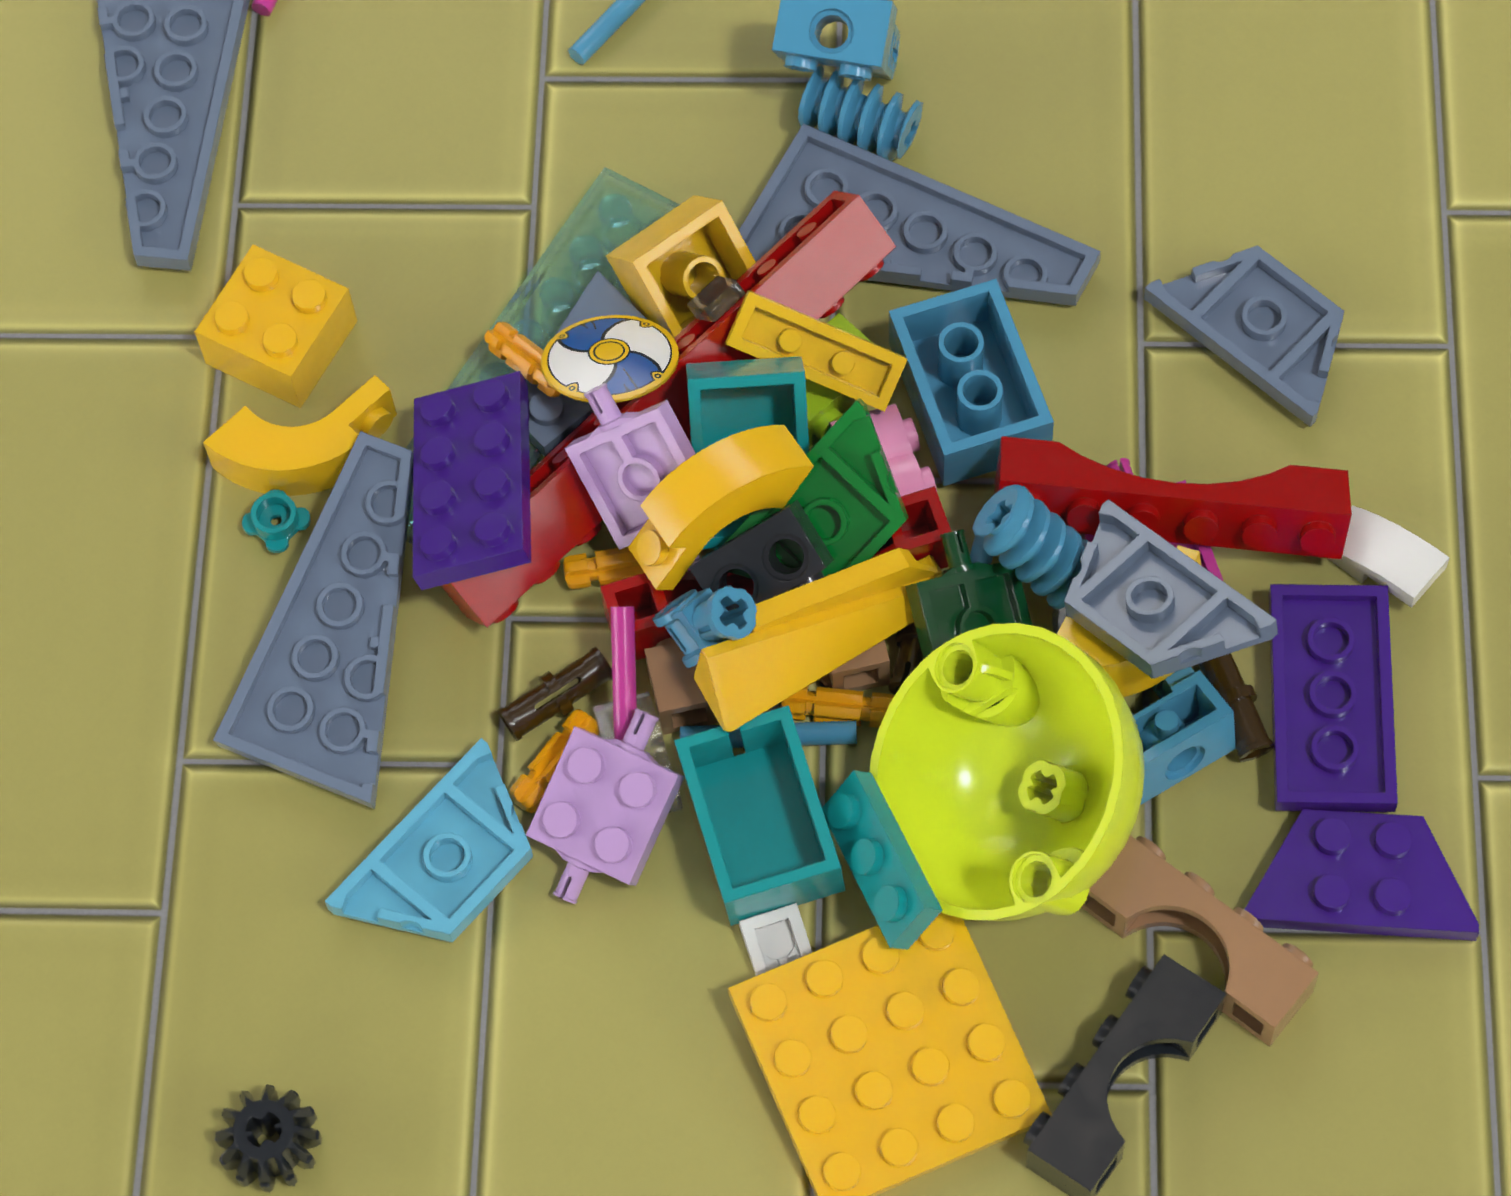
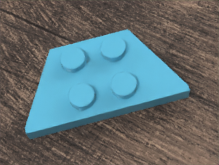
(442, 857)

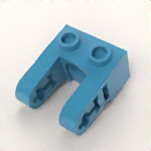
(866, 53)
(1183, 730)

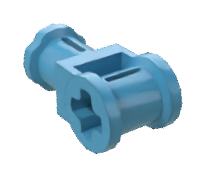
(702, 620)

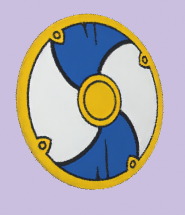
(610, 349)

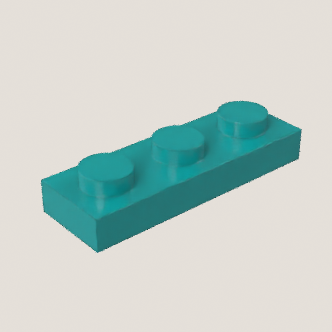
(881, 860)

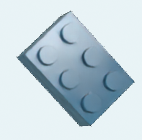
(968, 378)

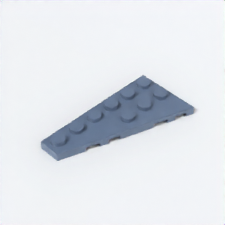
(169, 100)
(939, 232)
(325, 660)

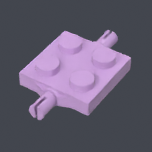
(627, 460)
(605, 806)

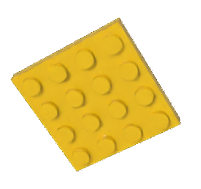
(888, 1057)

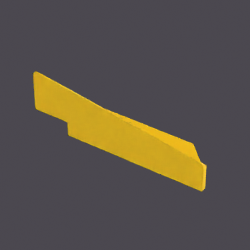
(809, 635)

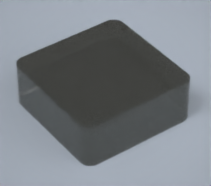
(716, 299)

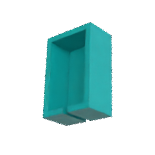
(744, 396)
(760, 816)

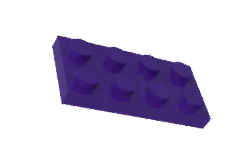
(471, 481)
(1332, 698)

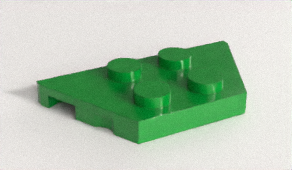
(845, 496)

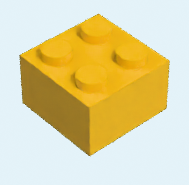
(678, 259)
(276, 326)

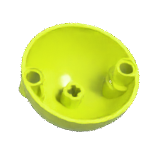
(1018, 798)

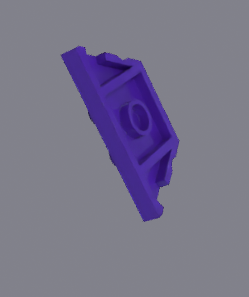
(1363, 879)

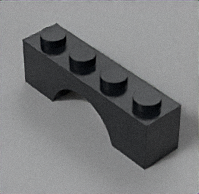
(1165, 1019)

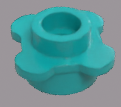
(270, 506)

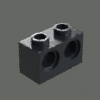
(756, 554)

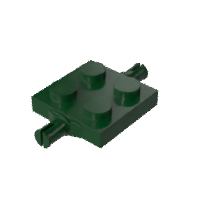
(964, 597)

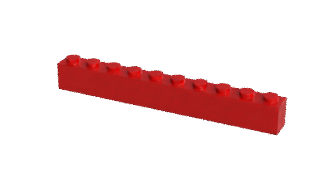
(804, 270)

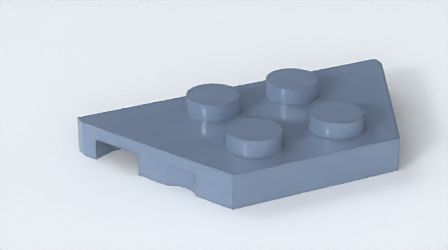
(1259, 323)
(1157, 601)

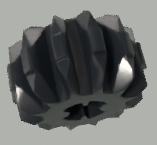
(266, 1118)

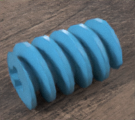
(859, 116)
(1031, 542)

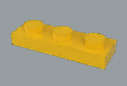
(828, 353)

